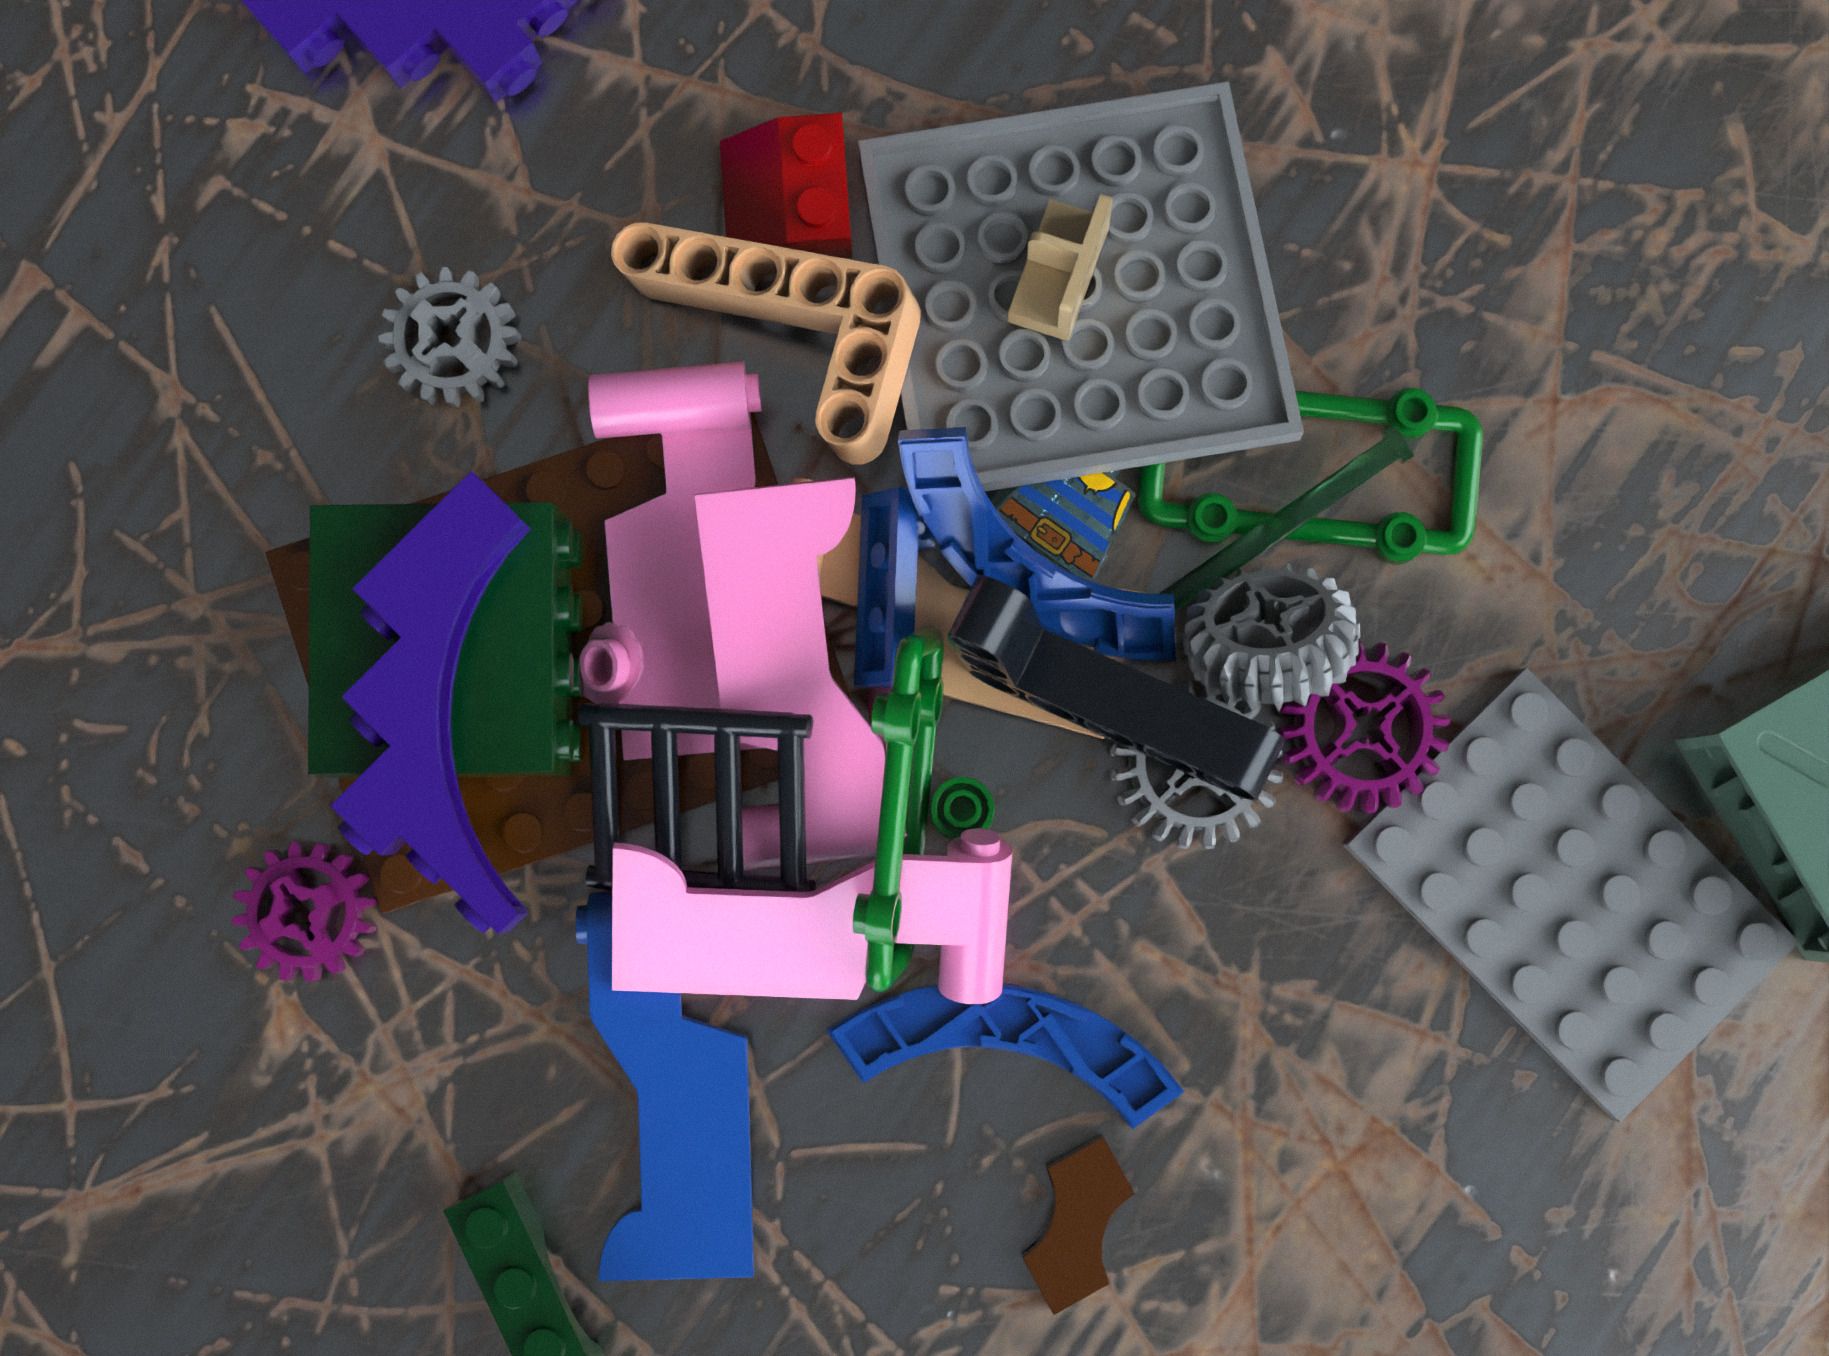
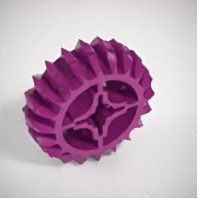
(1383, 749)

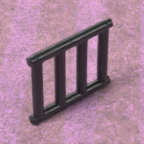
(727, 727)

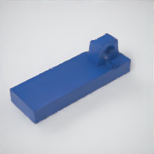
(886, 581)

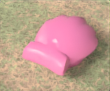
(611, 664)

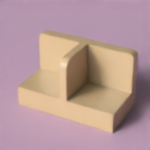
(1060, 267)

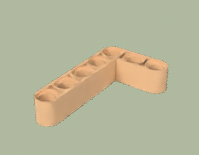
(791, 303)

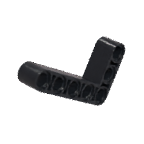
(1010, 651)

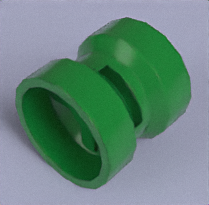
(953, 809)

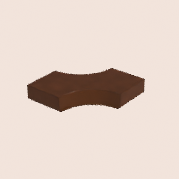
(1069, 1252)

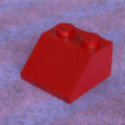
(789, 184)

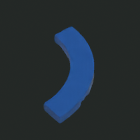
(982, 543)
(1016, 1021)

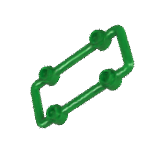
(1395, 537)
(909, 727)

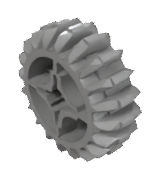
(1271, 636)
(1156, 801)

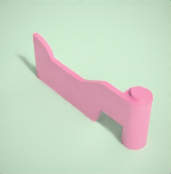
(657, 545)
(774, 657)
(805, 941)

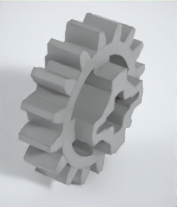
(463, 318)

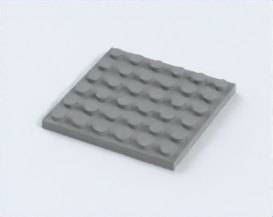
(1178, 322)

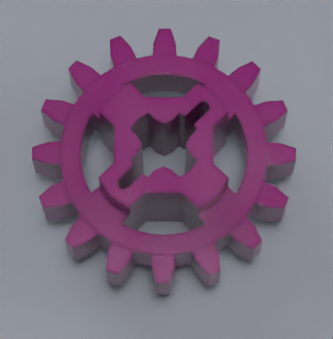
(289, 890)

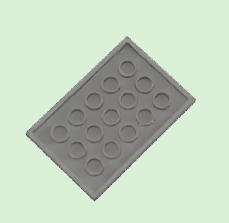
(1572, 895)

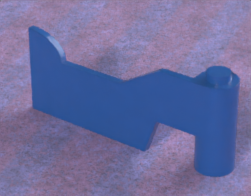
(691, 1127)

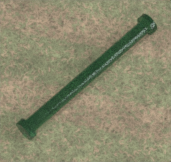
(1292, 516)

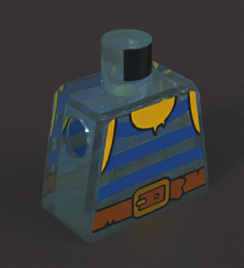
(1070, 519)

